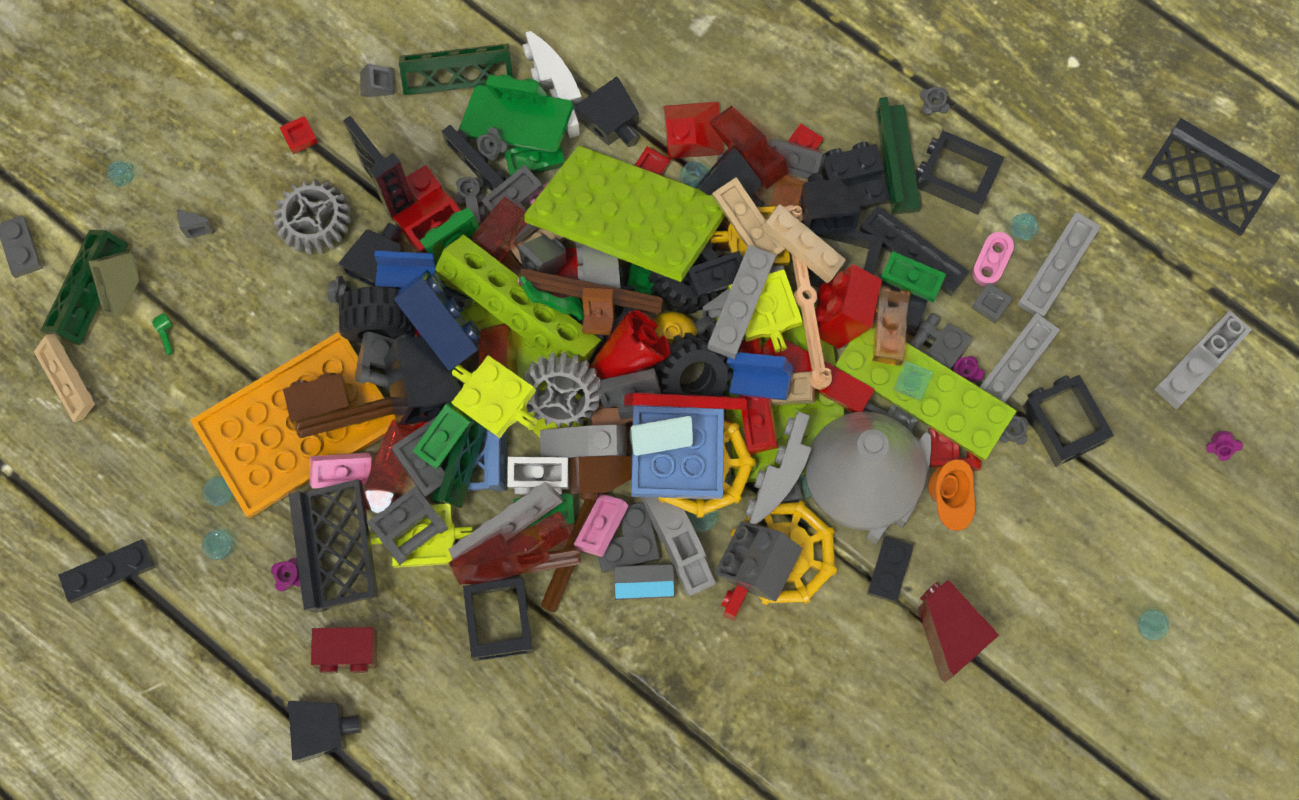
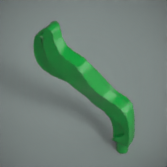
(566, 305)

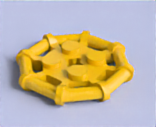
(730, 494)
(806, 558)

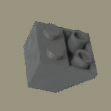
(759, 560)

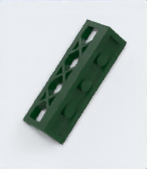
(448, 60)
(897, 157)
(78, 296)
(459, 467)

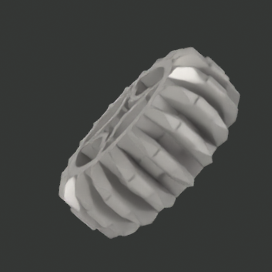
(302, 222)
(563, 380)

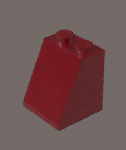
(952, 628)

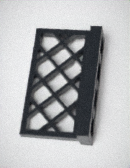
(1225, 157)
(385, 172)
(311, 556)

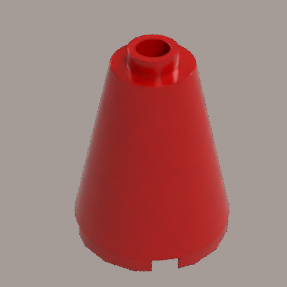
(631, 347)

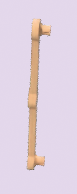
(819, 376)

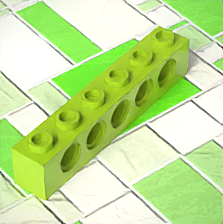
(499, 293)

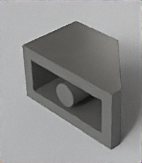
(543, 255)

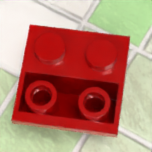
(424, 215)

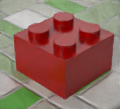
(847, 305)

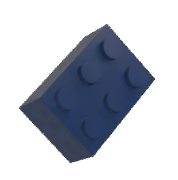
(439, 319)

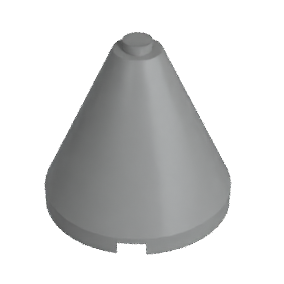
(865, 470)

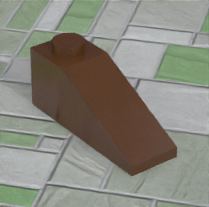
(598, 474)

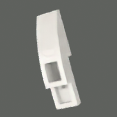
(553, 76)

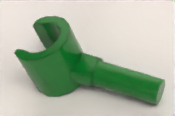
(161, 324)

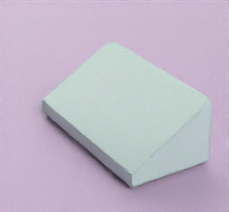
(661, 435)

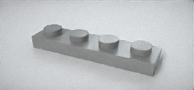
(1059, 265)
(741, 302)
(1020, 358)
(511, 520)

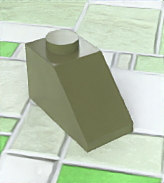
(115, 281)

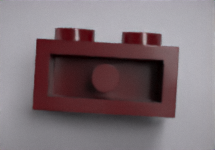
(344, 648)

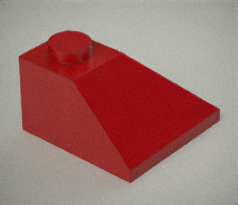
(690, 130)

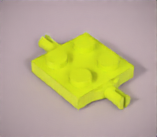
(774, 311)
(494, 397)
(435, 550)

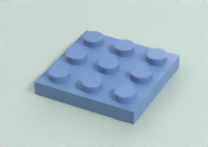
(684, 471)

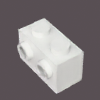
(530, 472)

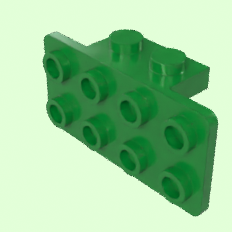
(519, 112)

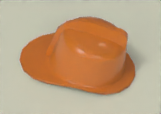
(954, 493)

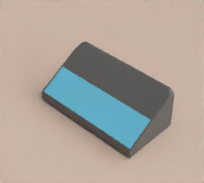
(644, 582)

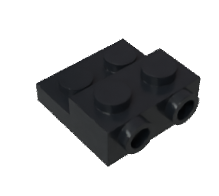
(861, 172)

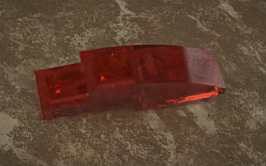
(505, 558)

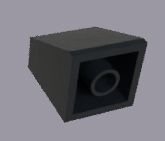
(417, 380)

